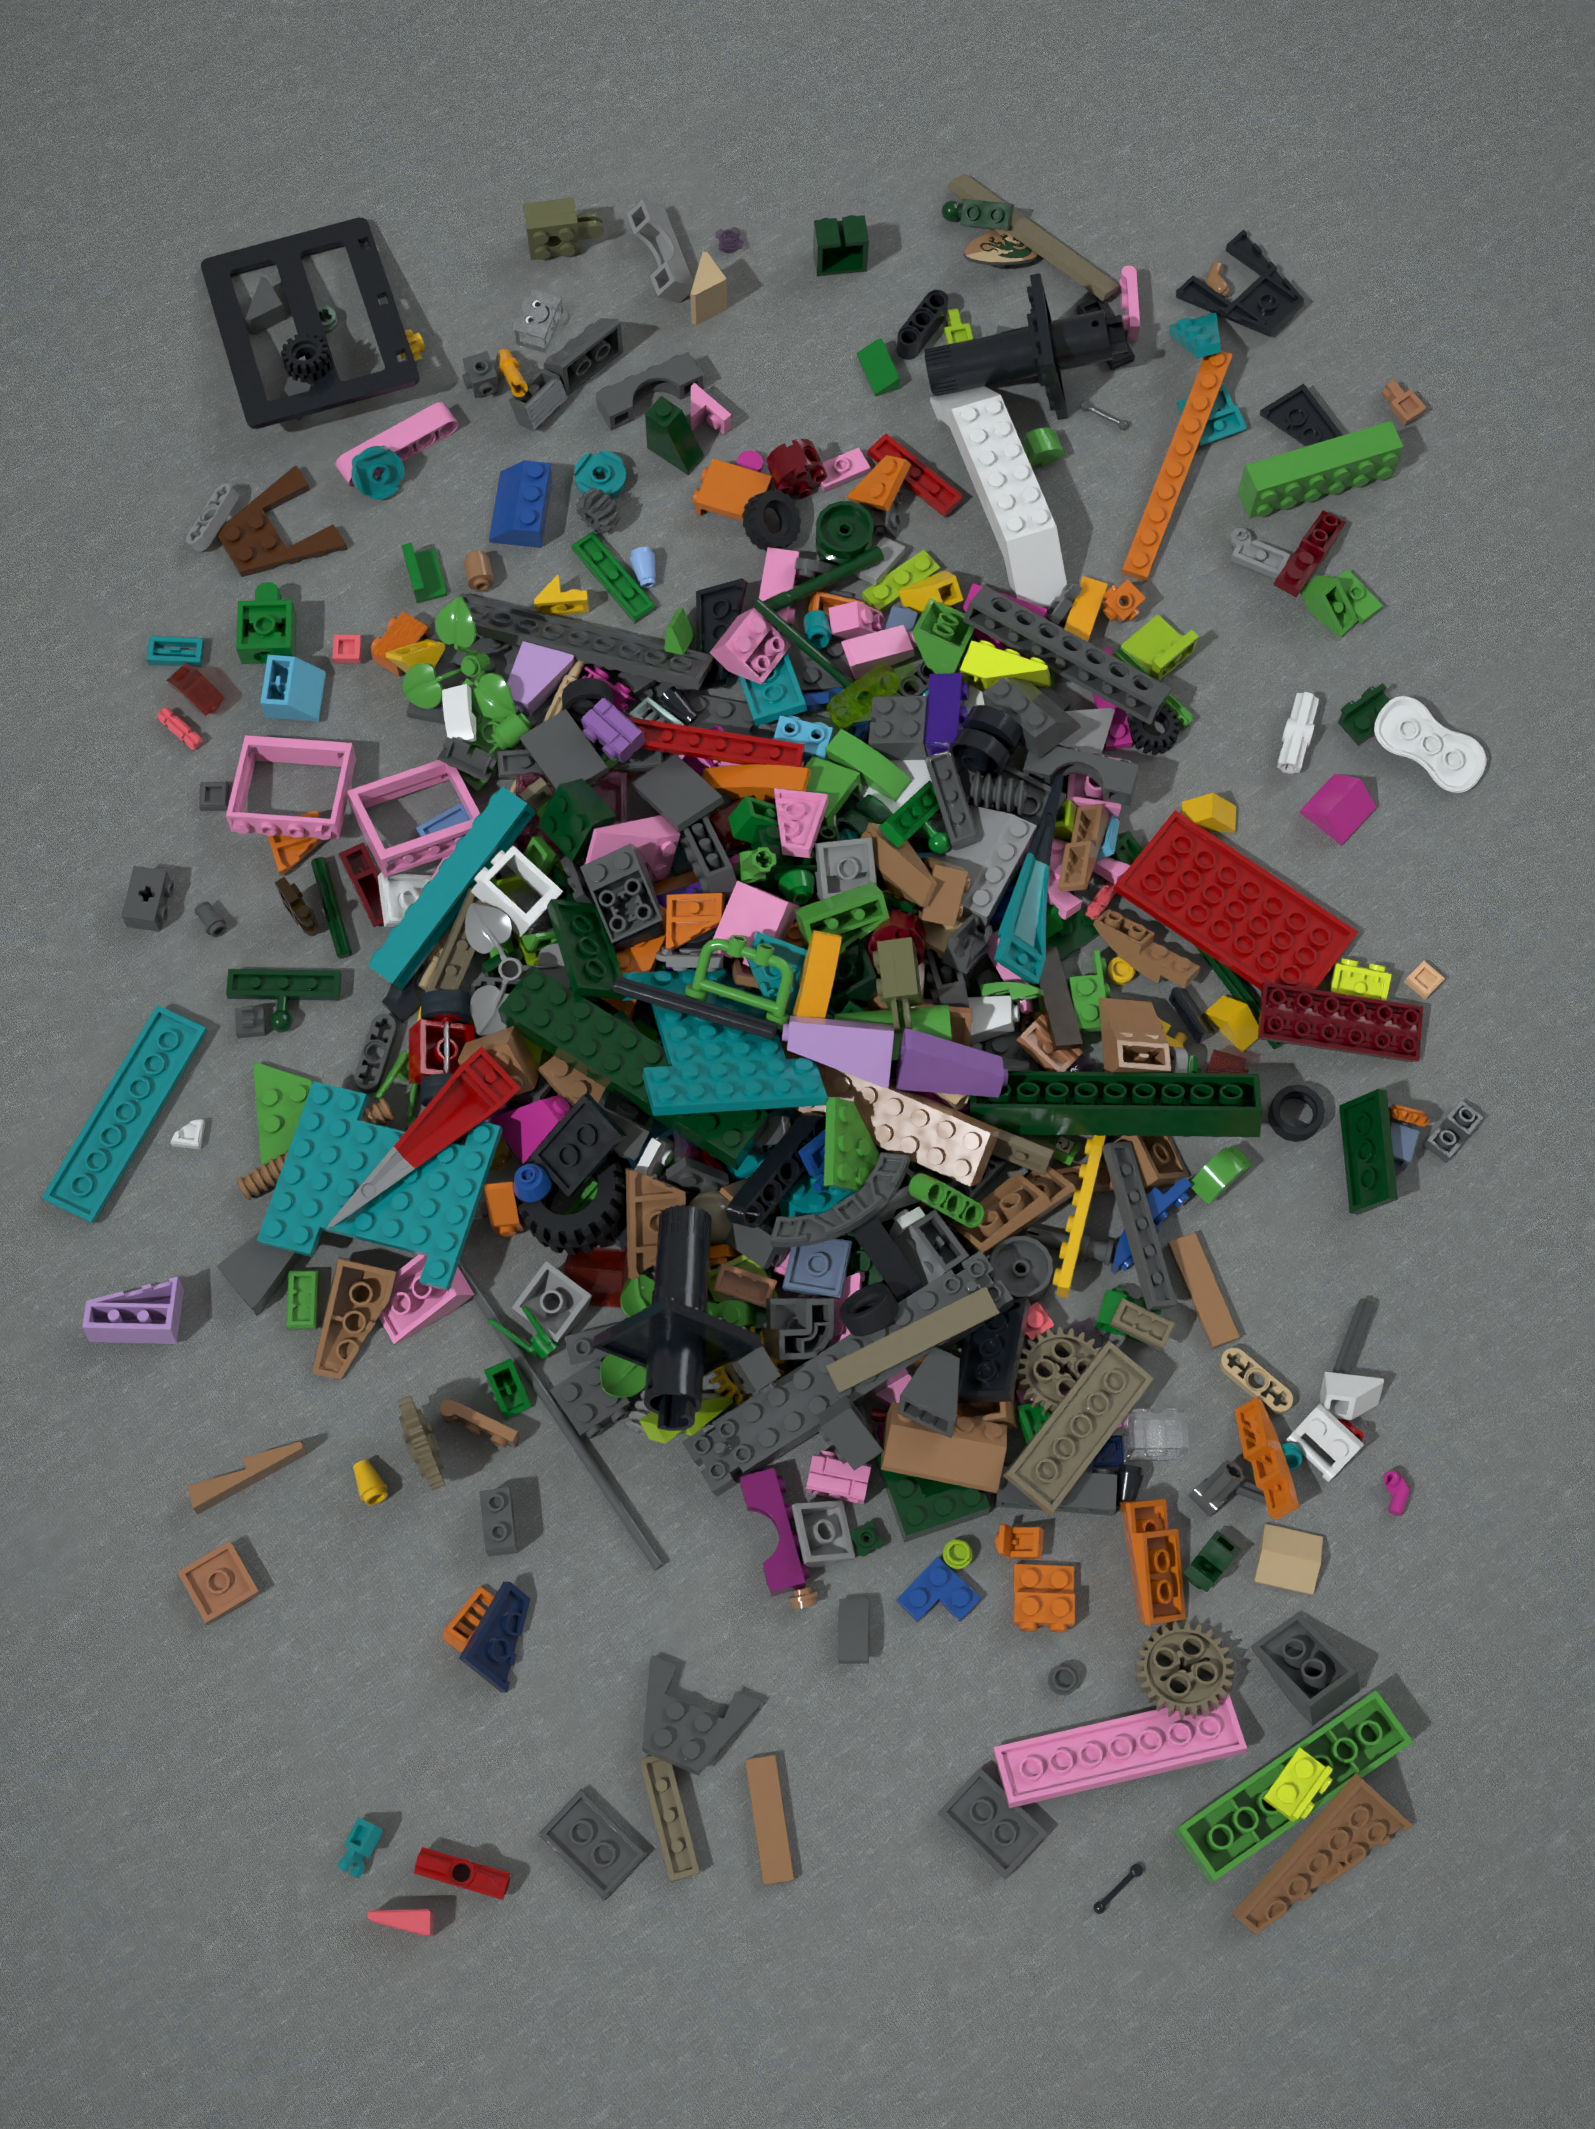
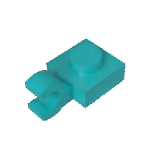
(360, 1843)

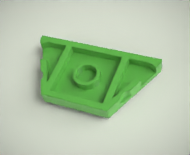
(279, 1108)

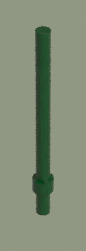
(805, 646)

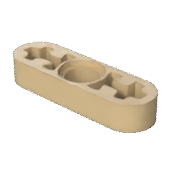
(1234, 1372)

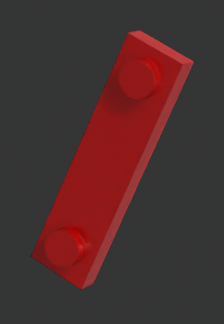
(919, 477)

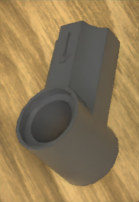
(1214, 1490)

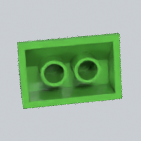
(942, 636)

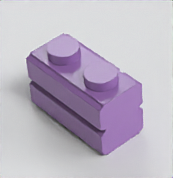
(612, 730)

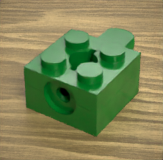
(265, 626)

